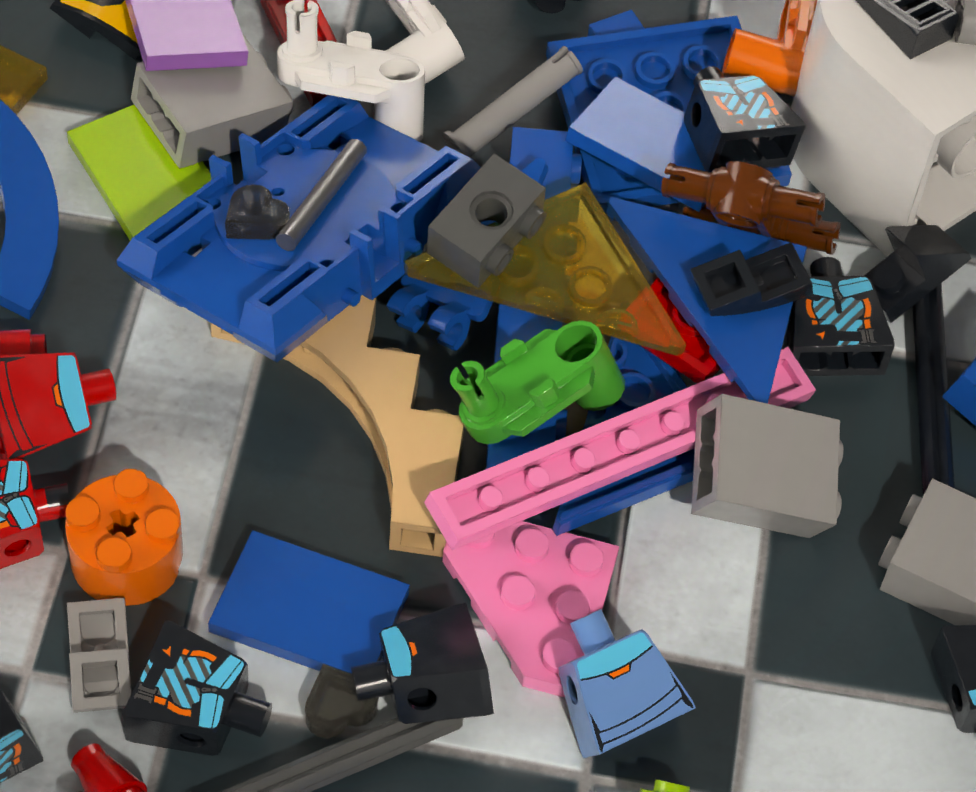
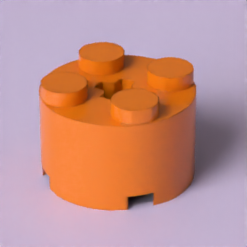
(124, 538)

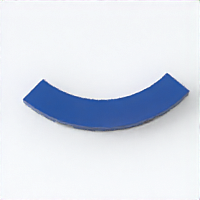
(29, 216)

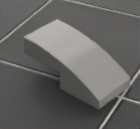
(99, 654)

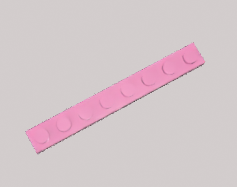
(592, 457)

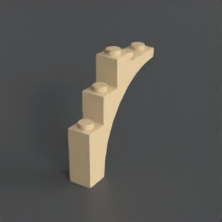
(380, 388)

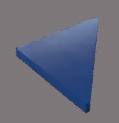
(671, 245)
(646, 381)

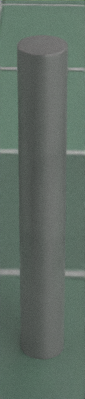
(321, 195)

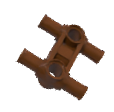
(754, 202)

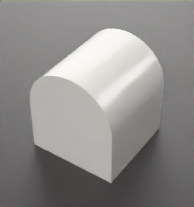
(886, 130)

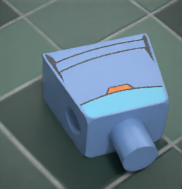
(618, 686)

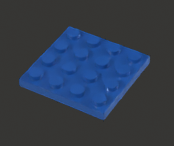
(655, 61)

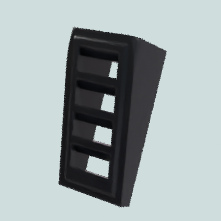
(908, 33)

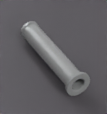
(514, 103)

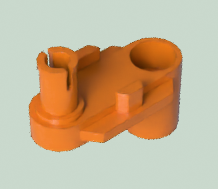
(773, 60)

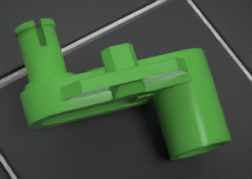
(537, 382)

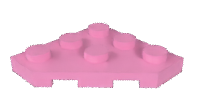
(530, 590)

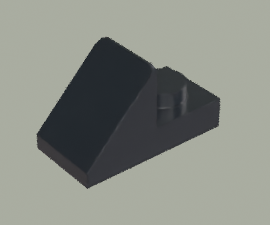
(919, 263)

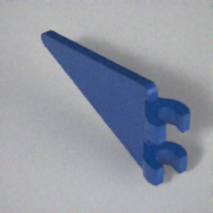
(456, 307)

